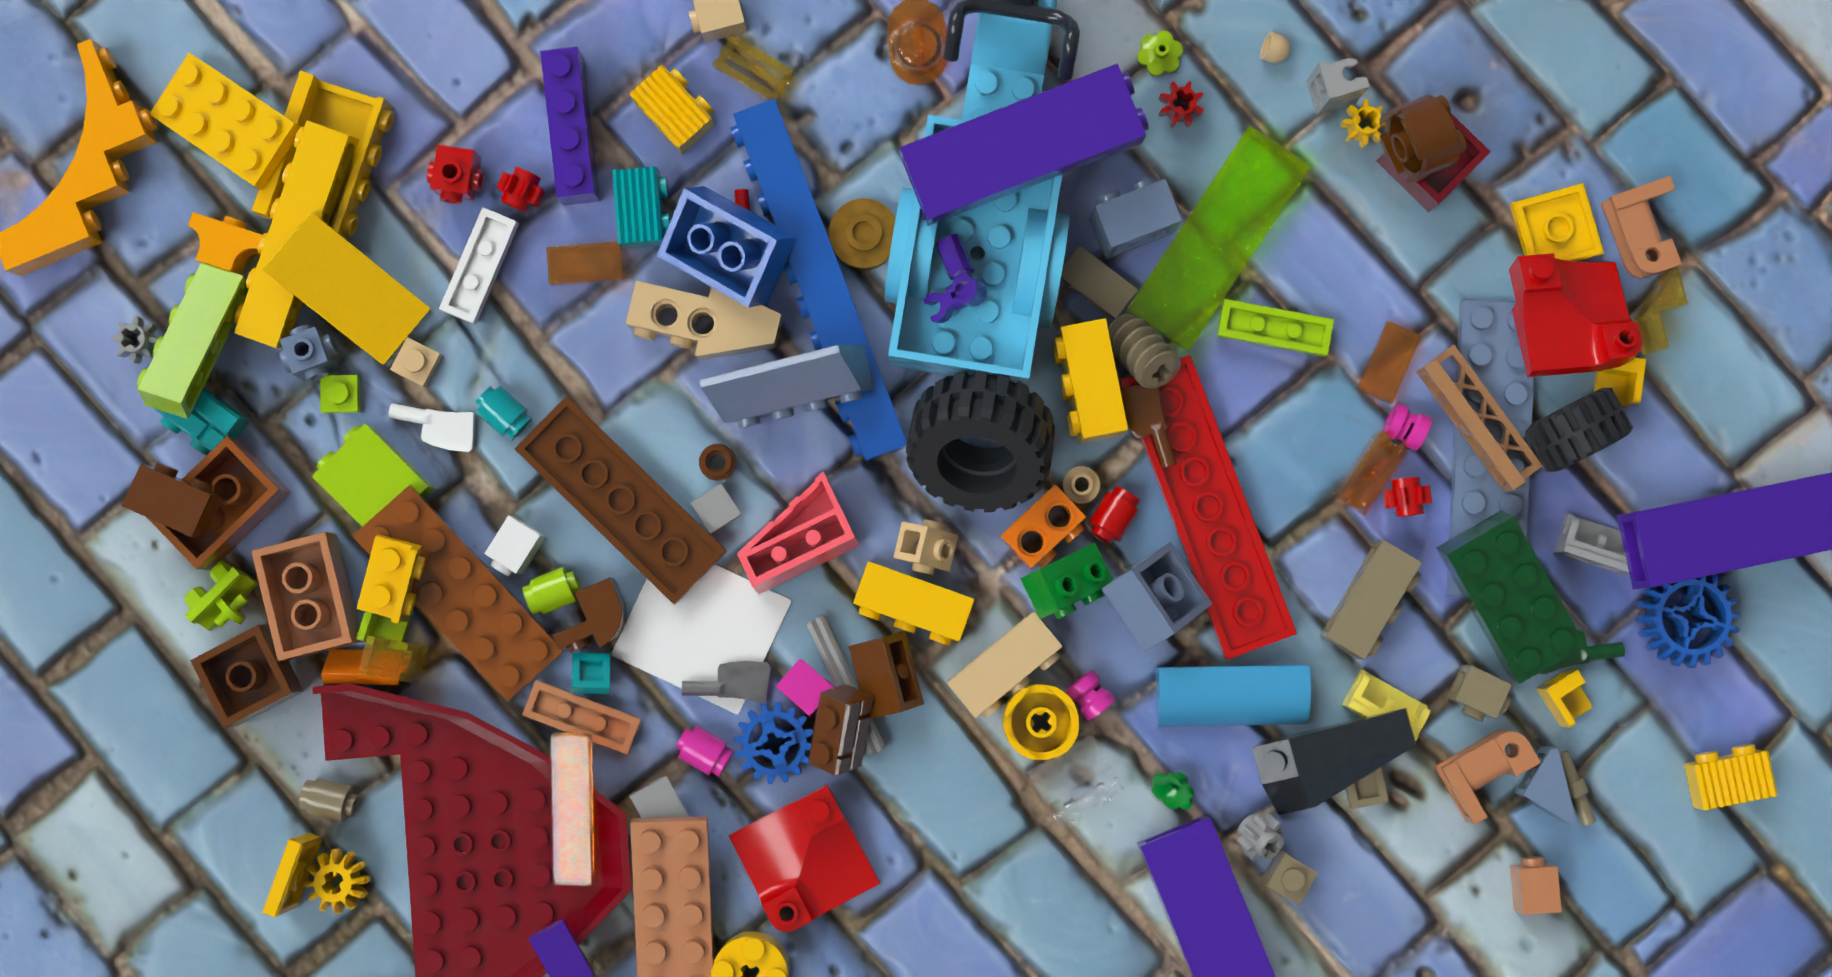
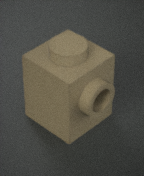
(1480, 693)

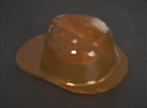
(917, 41)

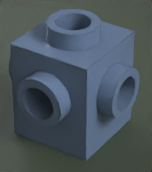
(317, 361)

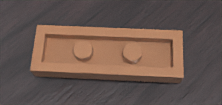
(582, 715)

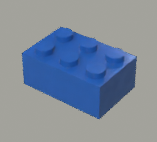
(726, 246)

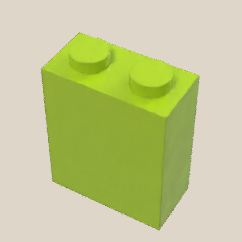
(367, 473)

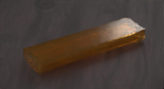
(572, 809)

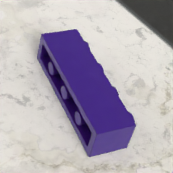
(570, 126)

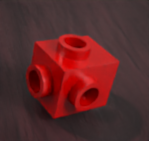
(455, 174)

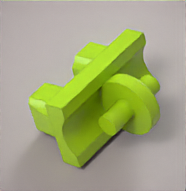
(222, 600)

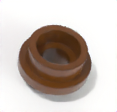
(707, 456)

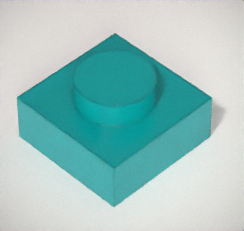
(590, 673)

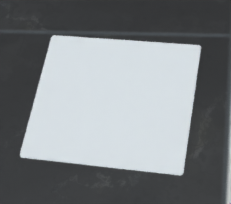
(710, 626)

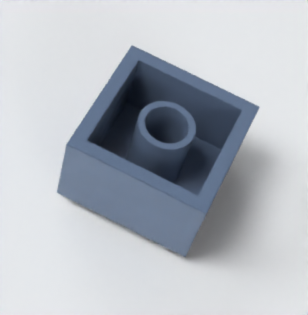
(1135, 217)
(1157, 596)

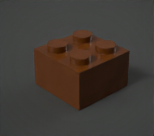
(245, 676)

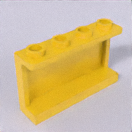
(346, 113)

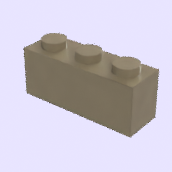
(1372, 600)

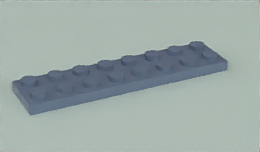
(1494, 353)

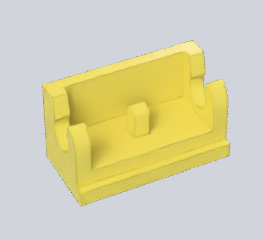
(1373, 696)

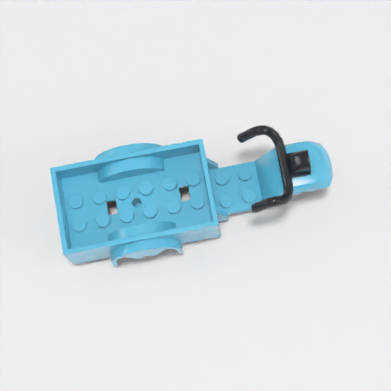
(1012, 241)

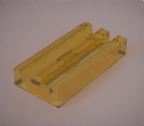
(727, 53)

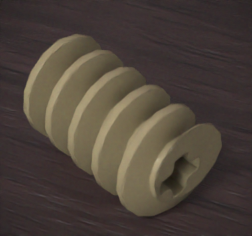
(1143, 351)

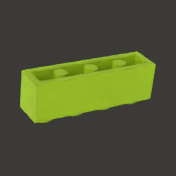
(192, 340)

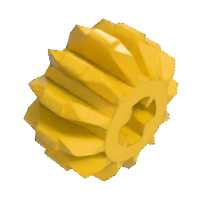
(347, 890)

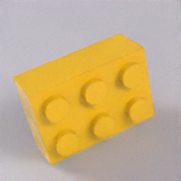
(1089, 382)

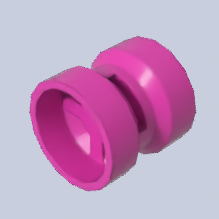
(1407, 426)
(1090, 695)

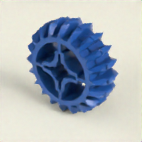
(1681, 628)

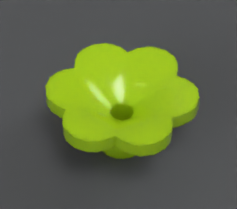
(1159, 61)

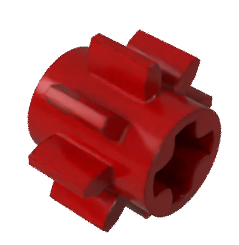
(1177, 114)
(520, 189)
(1407, 496)

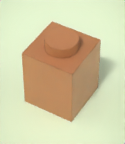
(1535, 886)

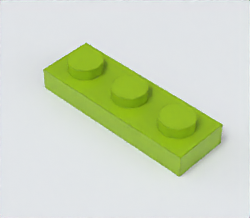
(1275, 328)

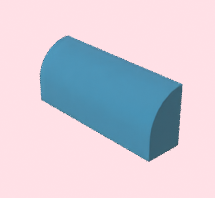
(1233, 695)

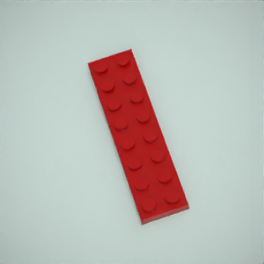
(1215, 521)

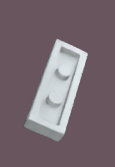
(479, 266)

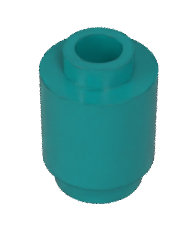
(502, 412)

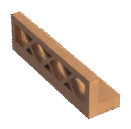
(1471, 424)

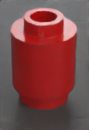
(1114, 515)

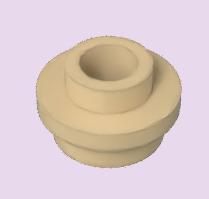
(1069, 484)

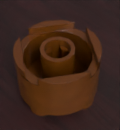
(1421, 137)

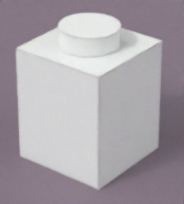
(514, 546)

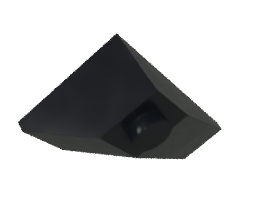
(1320, 762)

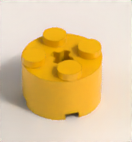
(1061, 716)
(751, 950)

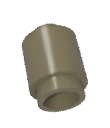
(328, 800)

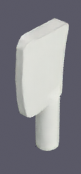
(440, 428)

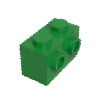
(1068, 581)

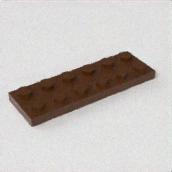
(620, 500)

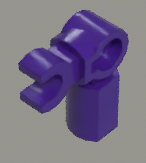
(965, 288)

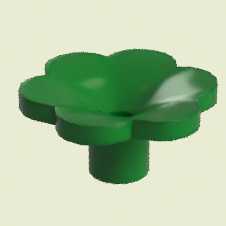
(1173, 790)

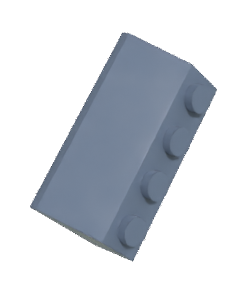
(790, 384)

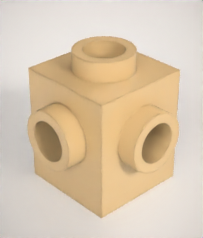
(933, 546)

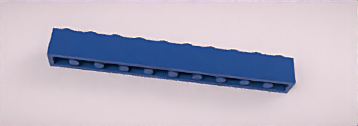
(815, 270)

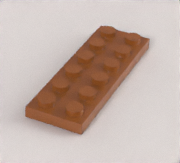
(465, 596)

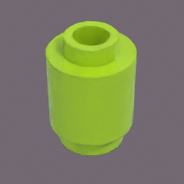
(551, 591)

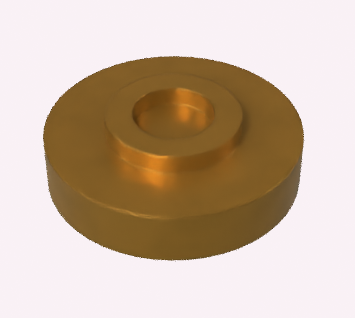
(862, 233)

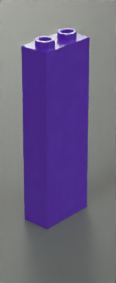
(1024, 144)
(1728, 531)
(1204, 902)

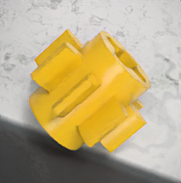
(1371, 131)

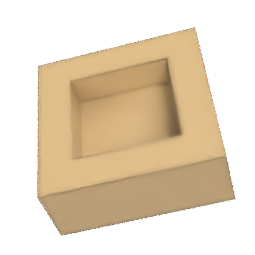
(416, 362)

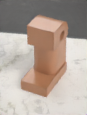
(1637, 231)
(1481, 765)

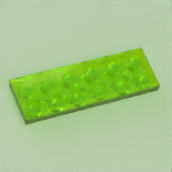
(1218, 238)

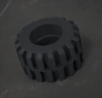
(1579, 430)

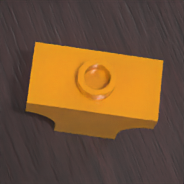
(225, 242)

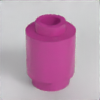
(704, 750)

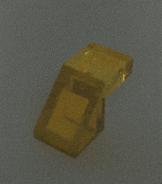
(1664, 296)
(393, 659)

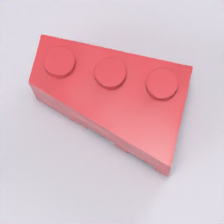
(799, 538)

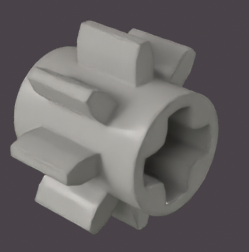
(127, 342)
(1260, 836)

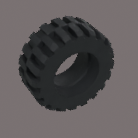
(986, 409)

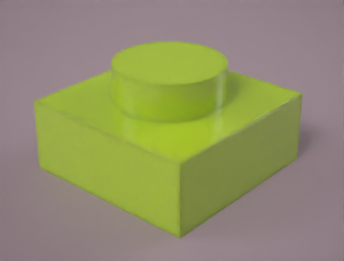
(340, 394)

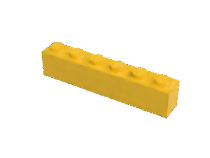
(311, 185)

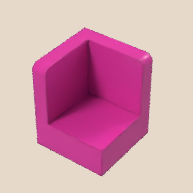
(804, 686)

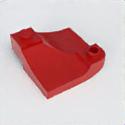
(1571, 316)
(804, 859)

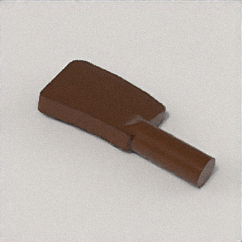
(1146, 418)

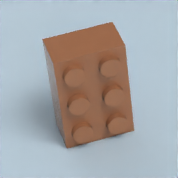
(306, 596)

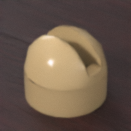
(1275, 48)

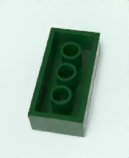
(1511, 596)

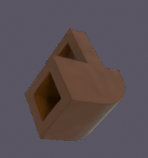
(604, 613)

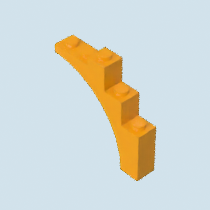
(94, 176)

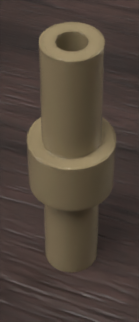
(1577, 790)

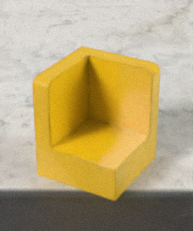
(1624, 380)
(1565, 697)

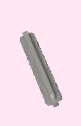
(841, 672)

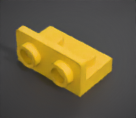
(390, 578)

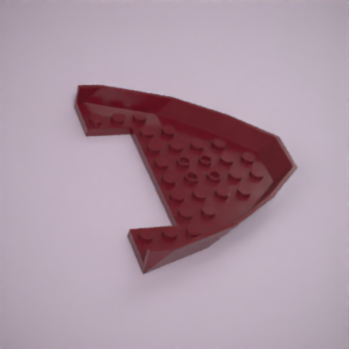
(476, 833)

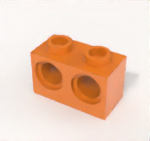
(1037, 521)

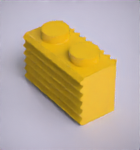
(672, 108)
(1730, 778)

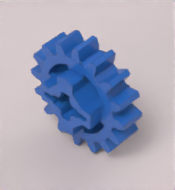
(769, 726)

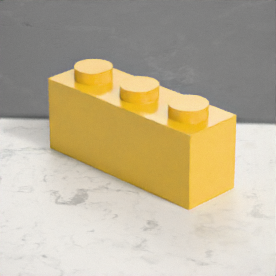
(912, 603)

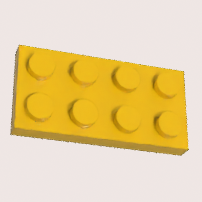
(225, 121)

